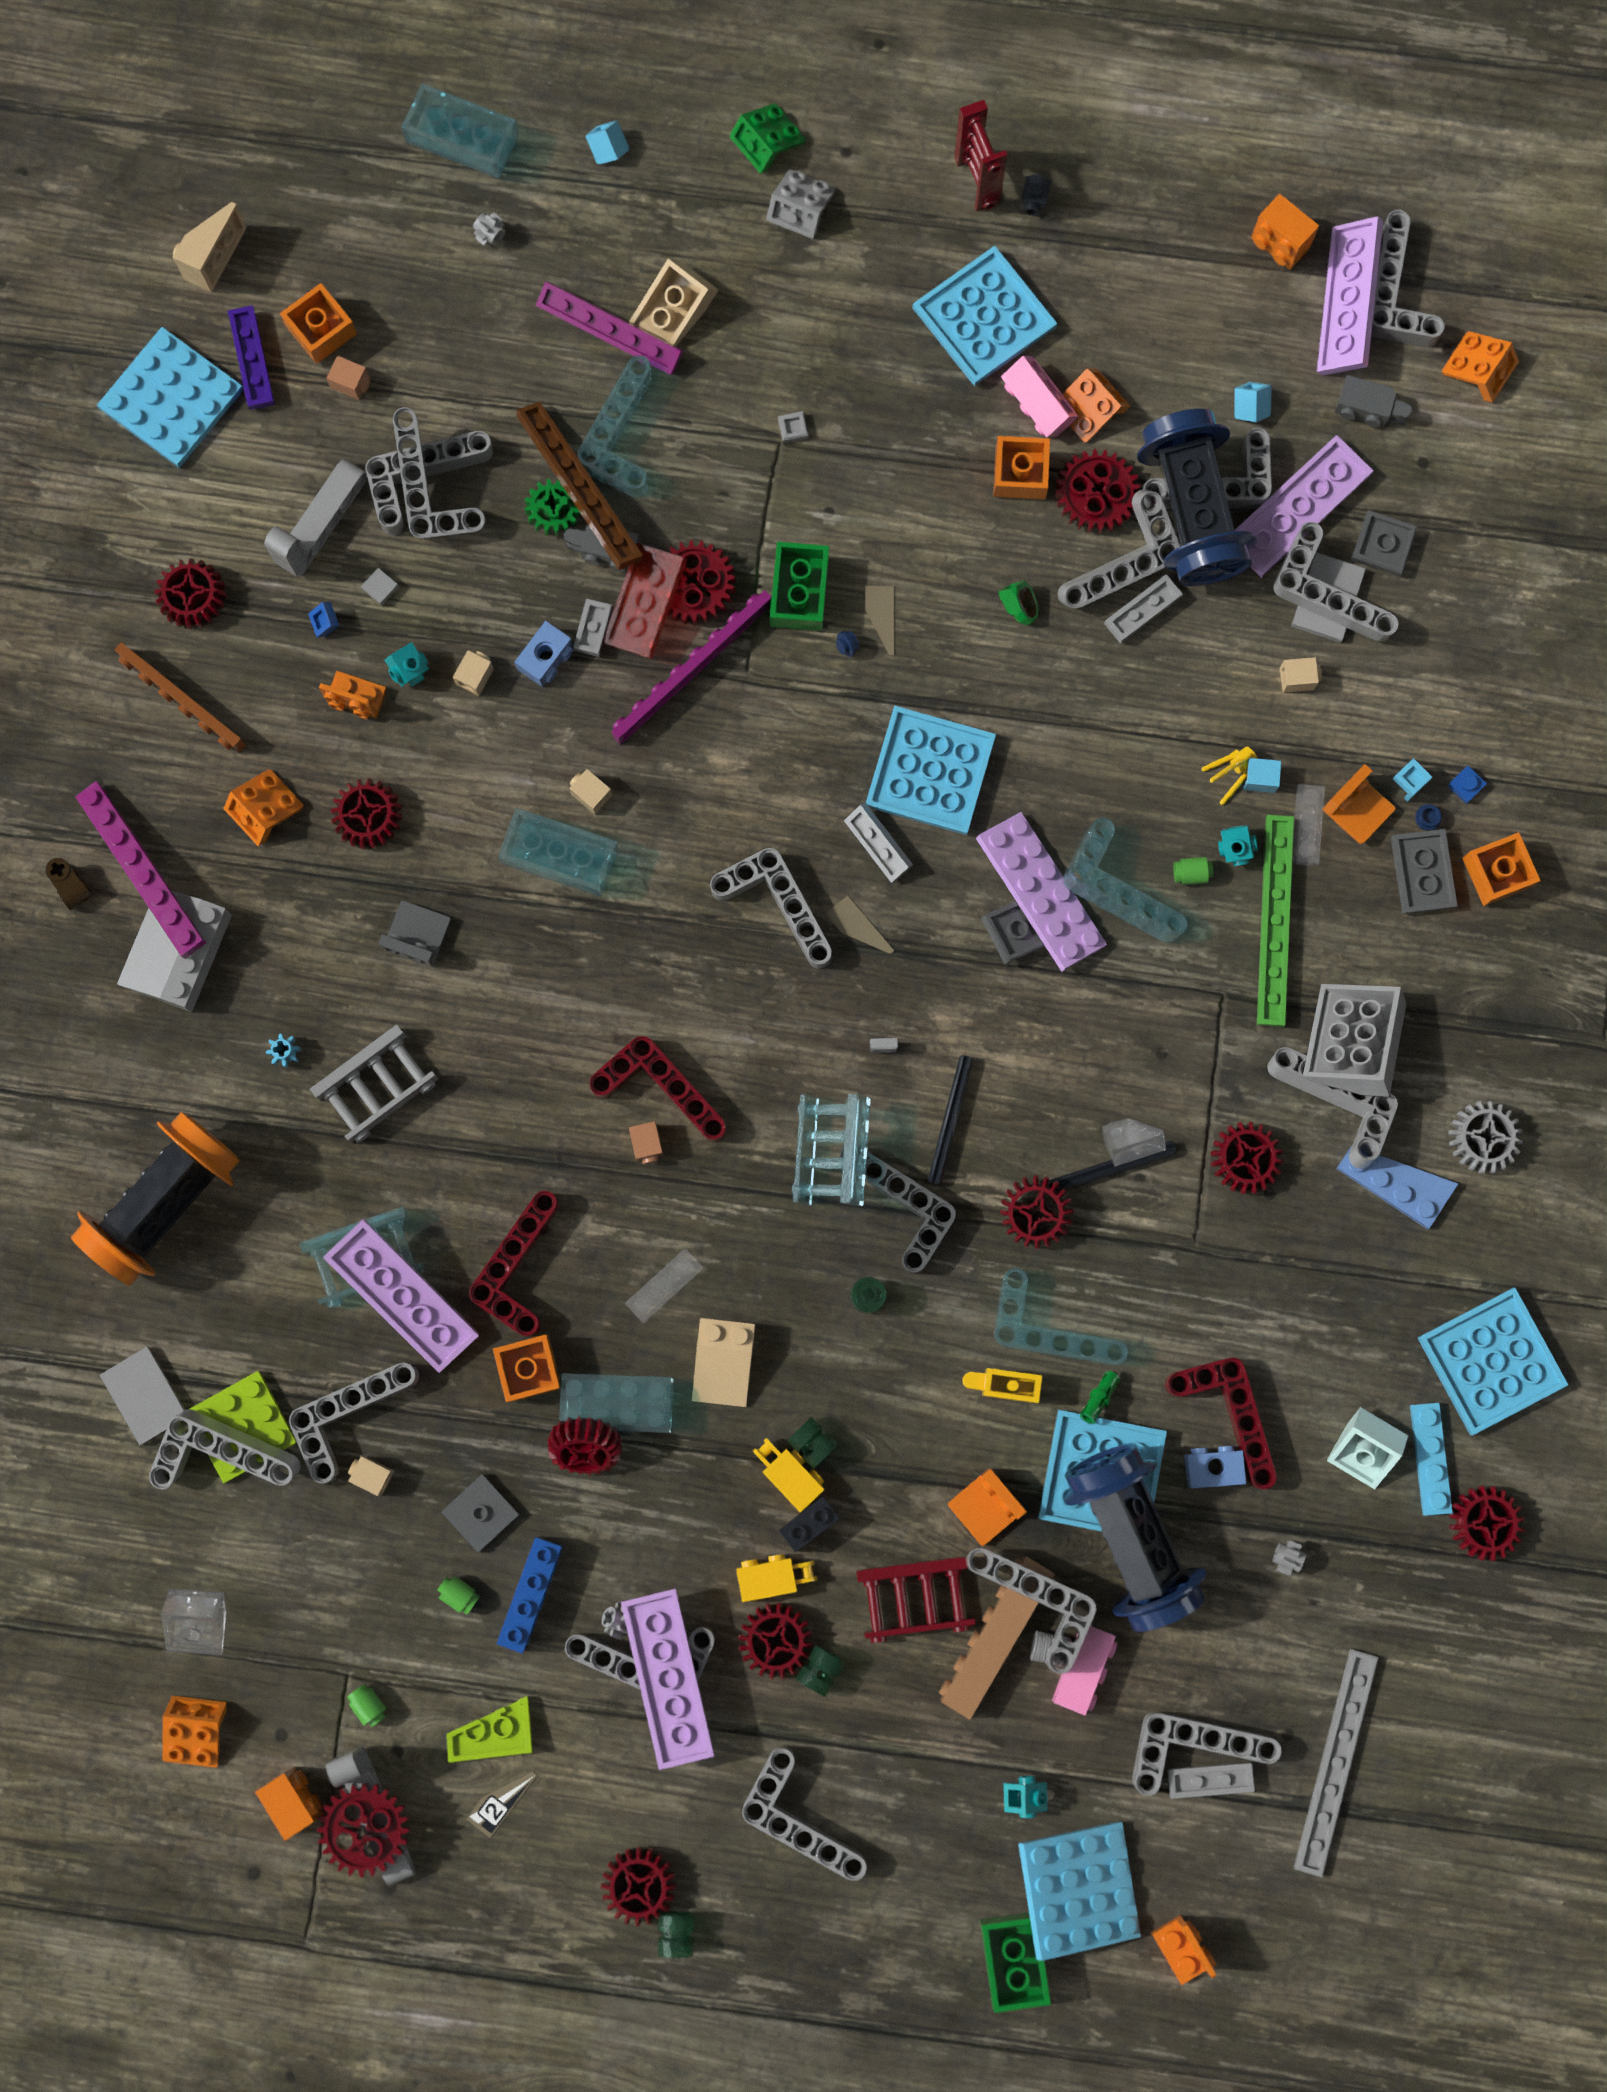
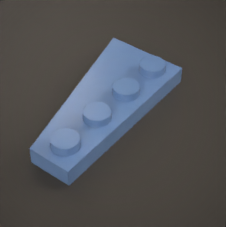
(1402, 1186)

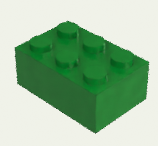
(799, 586)
(1011, 1963)

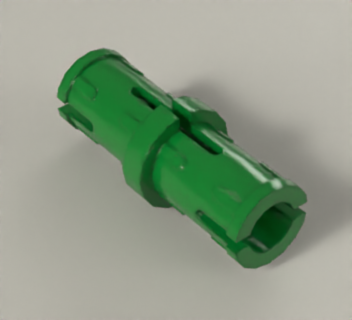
(1100, 1397)

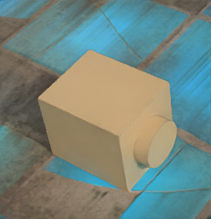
(473, 672)
(1300, 674)
(590, 791)
(370, 1475)

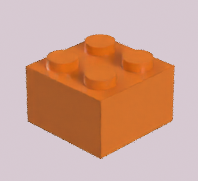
(1284, 232)
(318, 323)
(1021, 467)
(1501, 869)
(527, 1368)
(290, 1802)

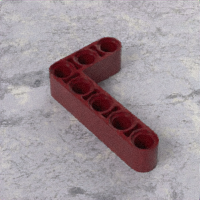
(664, 1082)
(511, 1264)
(1235, 1412)

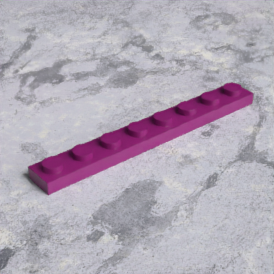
(683, 674)
(140, 870)

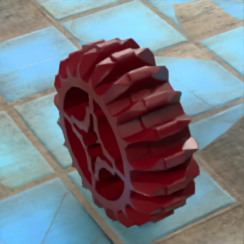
(170, 590)
(355, 815)
(1241, 1147)
(1049, 1215)
(584, 1445)
(1489, 1535)
(796, 1650)
(644, 1897)

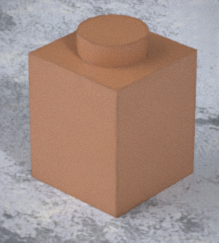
(348, 378)
(646, 1142)

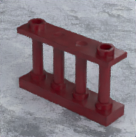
(975, 150)
(898, 1575)

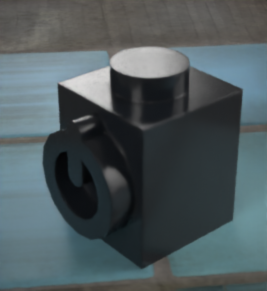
(1035, 195)

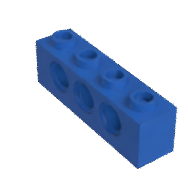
(530, 1594)

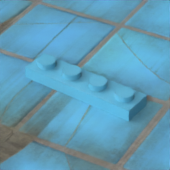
(1431, 1459)

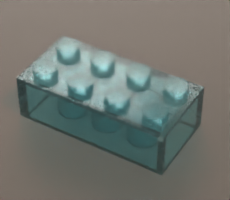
(460, 130)
(558, 852)
(624, 1401)

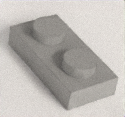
(592, 627)

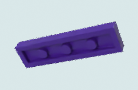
(251, 357)

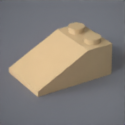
(209, 247)
(674, 302)
(723, 1362)

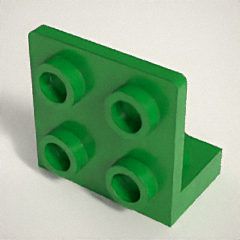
(765, 134)

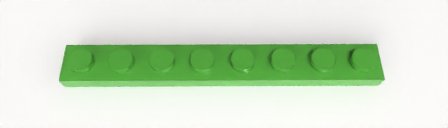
(1275, 921)

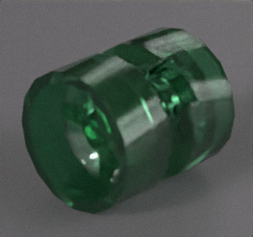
(868, 1295)
(812, 1442)
(826, 1662)
(676, 1934)

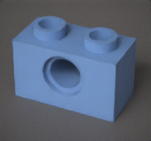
(546, 639)
(1231, 1471)

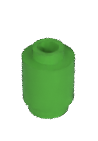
(1192, 871)
(457, 1594)
(367, 1706)

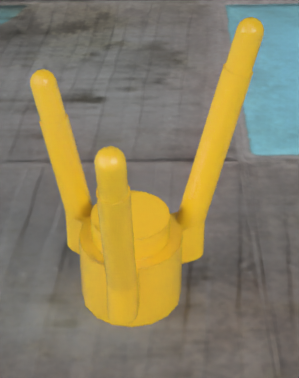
(1238, 762)

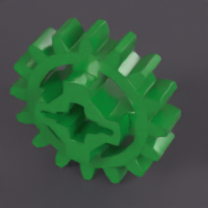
(540, 509)

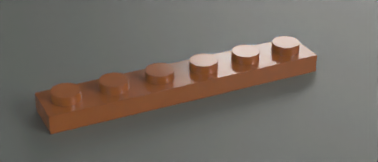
(171, 692)

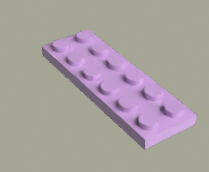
(1350, 296)
(1304, 498)
(1041, 891)
(401, 1295)
(667, 1679)

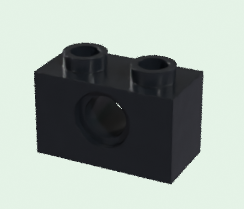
(808, 1524)

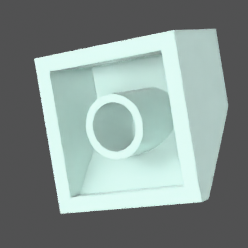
(1368, 1448)

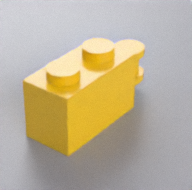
(1005, 1385)
(790, 1476)
(771, 1577)

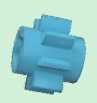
(288, 1055)

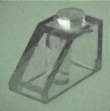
(1131, 1140)

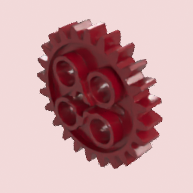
(1077, 502)
(709, 566)
(357, 1856)

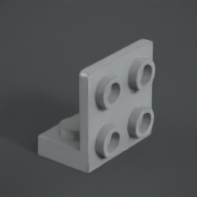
(799, 203)

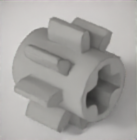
(489, 228)
(1289, 1557)
(614, 1622)

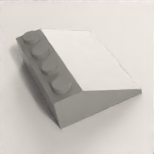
(157, 967)
(1356, 1038)

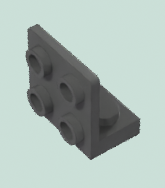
(416, 934)

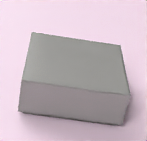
(793, 427)
(379, 586)
(883, 1045)

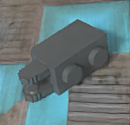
(1370, 403)
(591, 548)

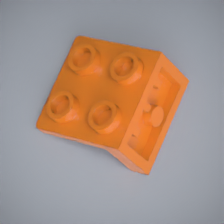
(1482, 362)
(1094, 402)
(354, 694)
(261, 805)
(1359, 807)
(986, 1507)
(192, 1731)
(1181, 1949)

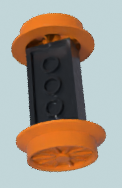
(155, 1200)

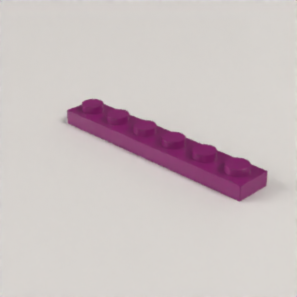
(609, 327)

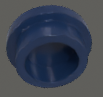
(847, 643)
(1428, 817)

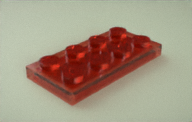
(644, 602)

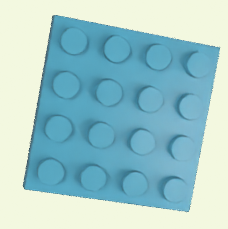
(984, 315)
(170, 397)
(930, 770)
(1492, 1361)
(1077, 1441)
(1079, 1890)

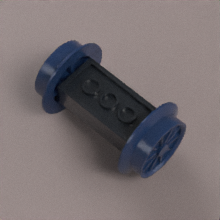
(1185, 451)
(1135, 1533)

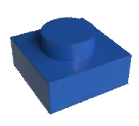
(323, 619)
(1466, 784)

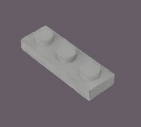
(1143, 609)
(878, 842)
(1210, 1780)

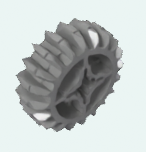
(1508, 1138)

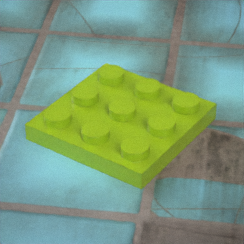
(251, 1410)

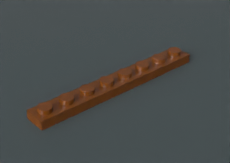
(579, 485)

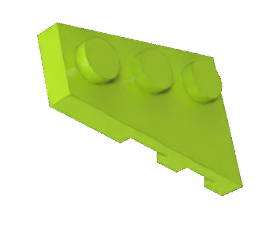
(493, 1736)

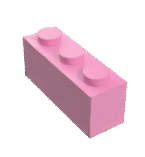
(1039, 397)
(1078, 1685)

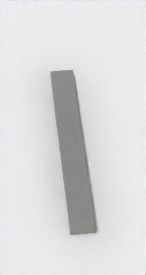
(1336, 1763)

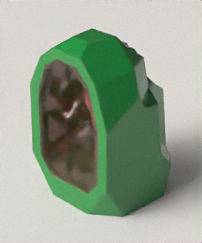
(1020, 602)

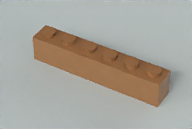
(991, 1644)

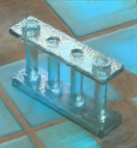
(855, 1150)
(317, 1248)

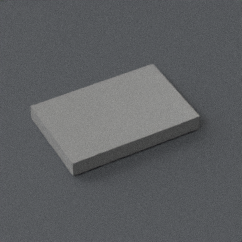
(1339, 575)
(143, 1395)

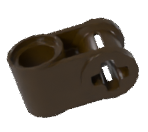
(69, 886)

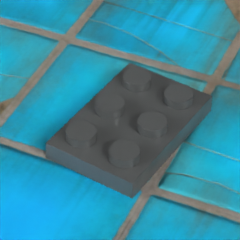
(1423, 871)

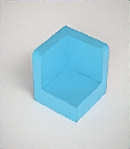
(607, 142)
(1252, 401)
(1263, 775)
(1412, 778)

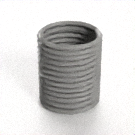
(1040, 1647)

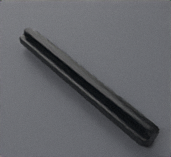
(950, 1120)
(1107, 1169)

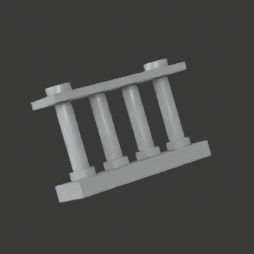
(349, 1074)

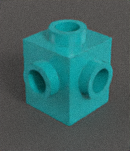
(407, 665)
(1241, 835)
(1025, 1797)

